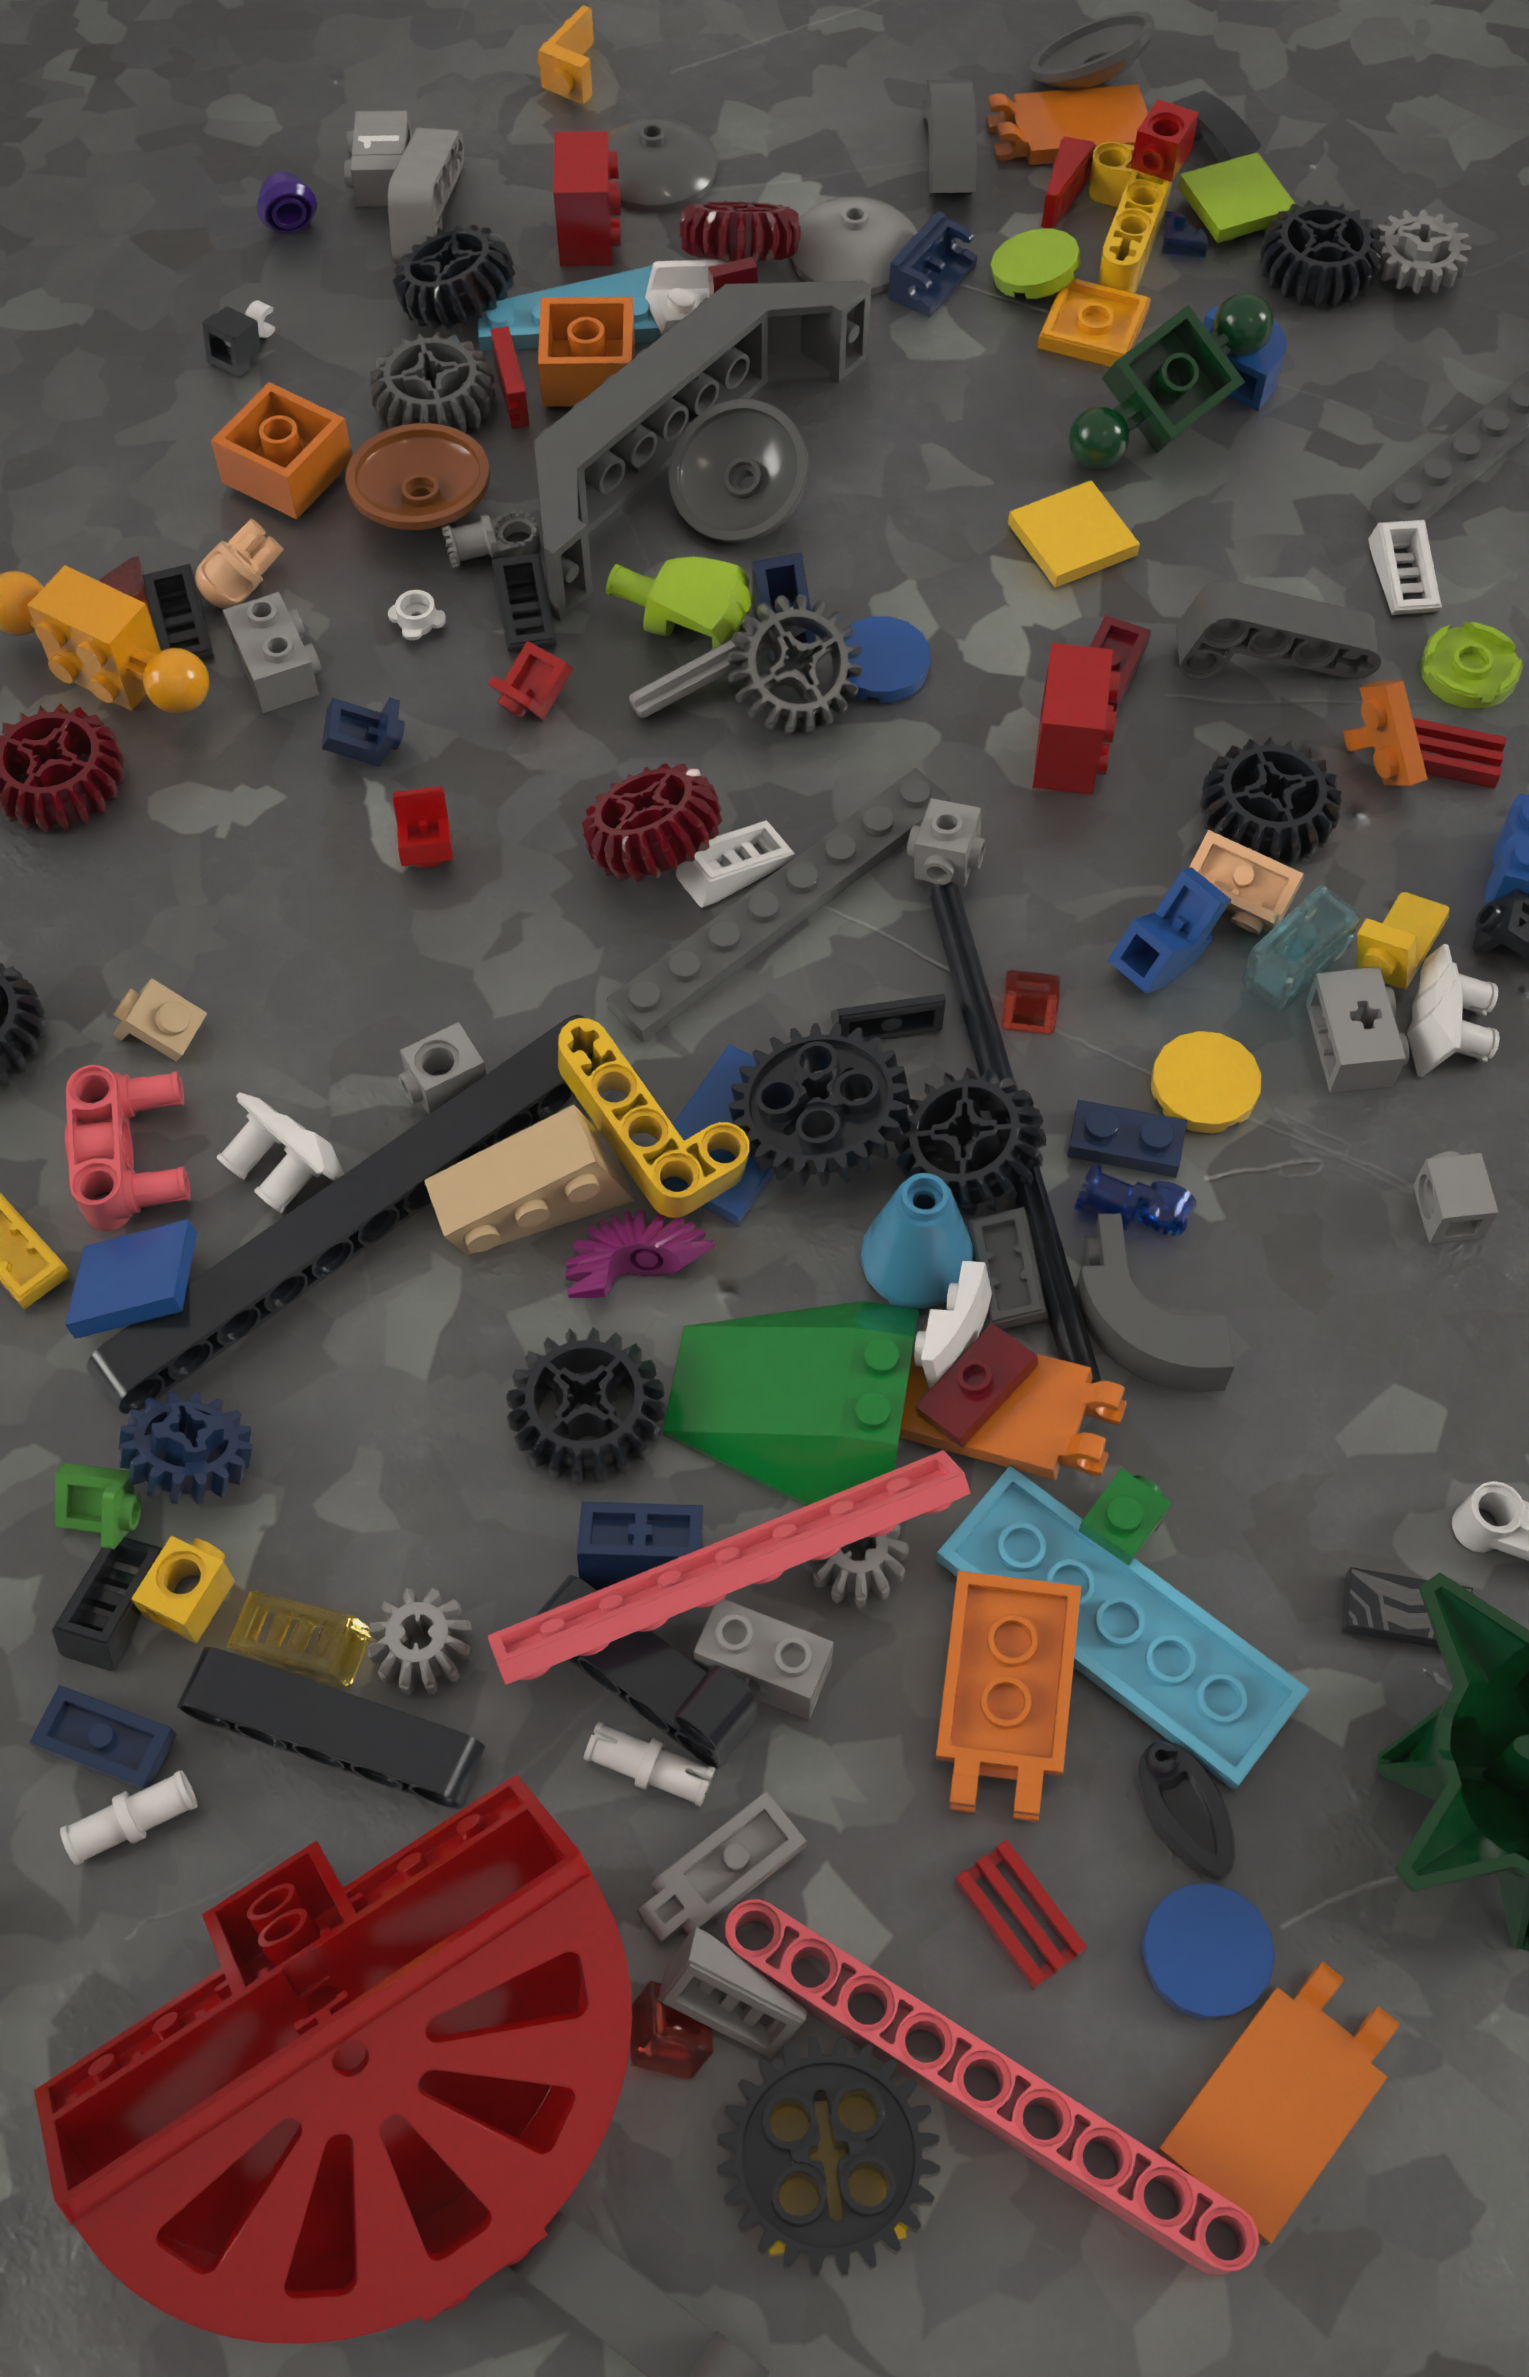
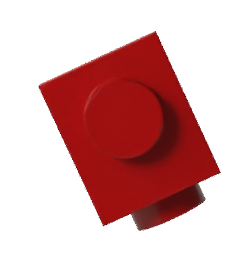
(532, 682)
(422, 827)

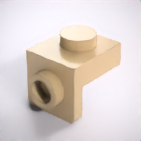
(158, 1019)

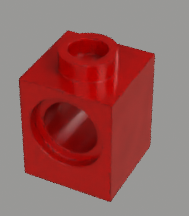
(1164, 140)

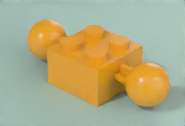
(101, 641)

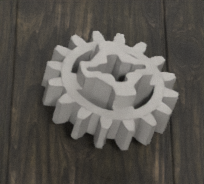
(1422, 251)

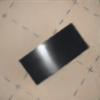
(1220, 127)

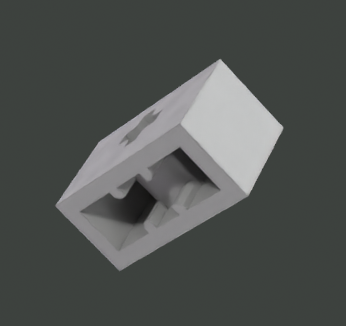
(1356, 1029)
(770, 1656)

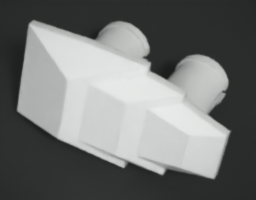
(1438, 1012)
(306, 1153)

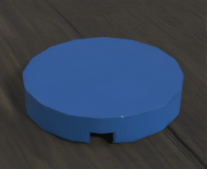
(892, 658)
(1208, 1951)

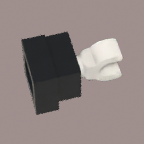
(234, 336)

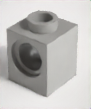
(443, 1050)
(1455, 1197)

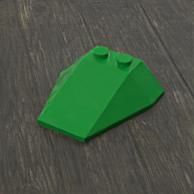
(796, 1395)

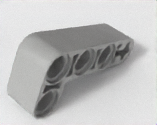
(422, 187)

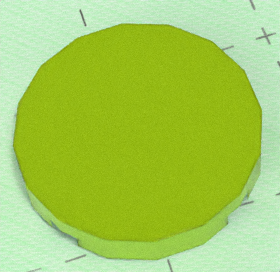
(1036, 263)
(1471, 665)

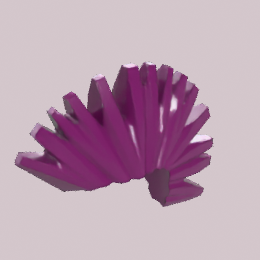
(632, 1250)

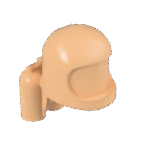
(236, 566)

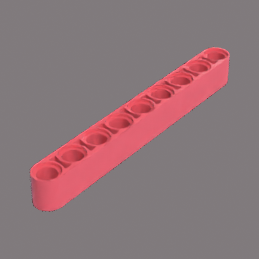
(1017, 2090)

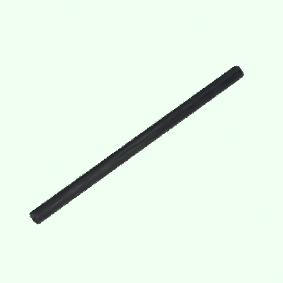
(989, 1051)

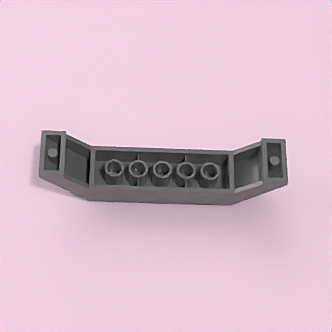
(632, 422)

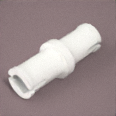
(649, 1763)
(128, 1817)

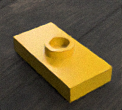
(26, 1261)

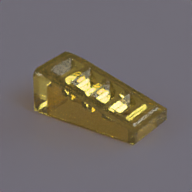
(334, 1653)

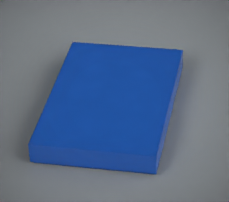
(707, 1108)

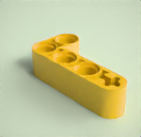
(1140, 211)
(642, 1114)

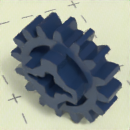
(185, 1447)

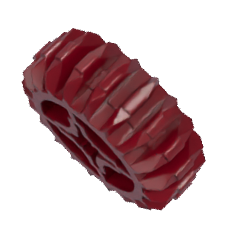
(740, 231)
(58, 783)
(652, 822)

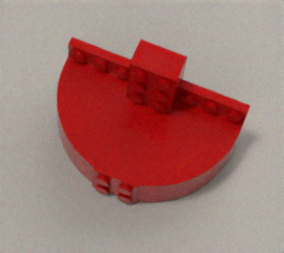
(361, 2091)

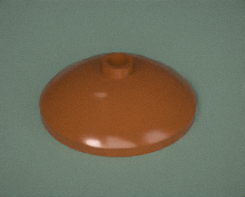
(418, 476)

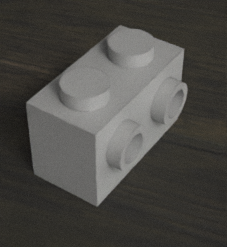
(272, 651)

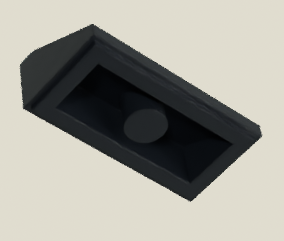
(893, 1017)

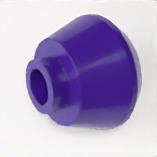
(285, 203)

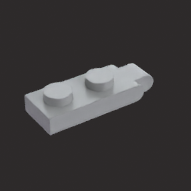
(722, 1869)

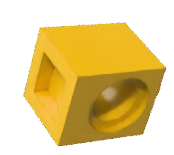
(188, 1612)

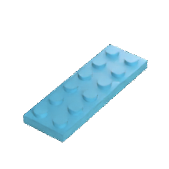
(1135, 1630)

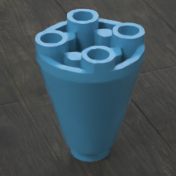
(916, 1244)

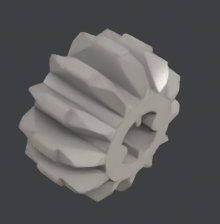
(857, 1577)
(417, 1664)

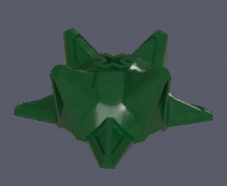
(1471, 1756)

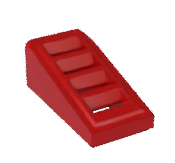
(1067, 178)

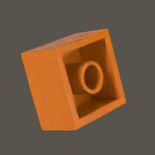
(582, 345)
(282, 450)

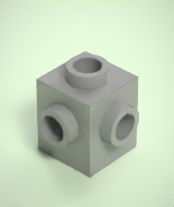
(943, 853)

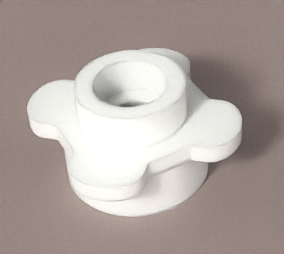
(416, 614)

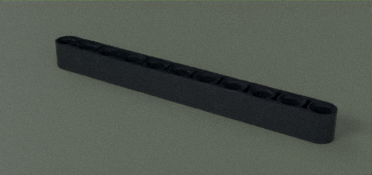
(329, 1228)

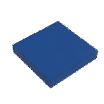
(132, 1279)

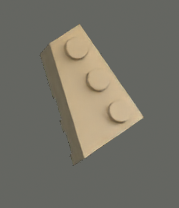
(529, 1184)

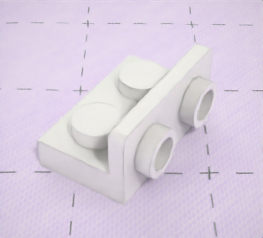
(677, 289)

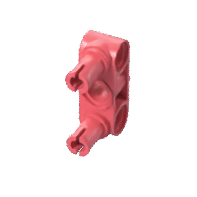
(102, 1145)

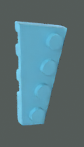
(523, 311)

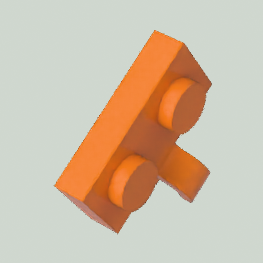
(1391, 732)

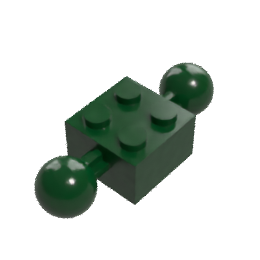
(1171, 380)

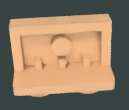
(1254, 883)

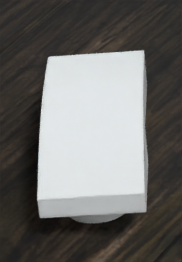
(958, 1327)

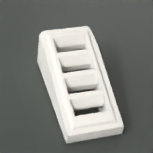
(1415, 539)
(711, 883)

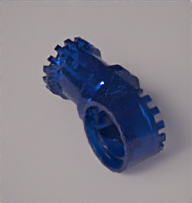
(1156, 1206)

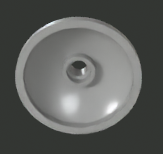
(851, 241)

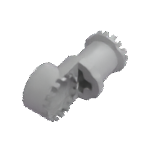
(490, 536)

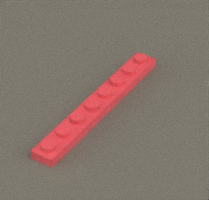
(726, 1566)

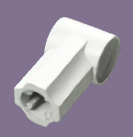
(1510, 1514)

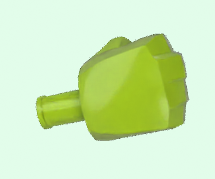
(688, 592)

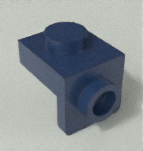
(362, 731)

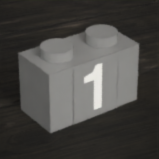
(375, 152)

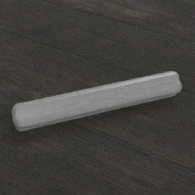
(693, 676)

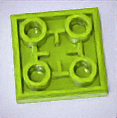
(1235, 196)

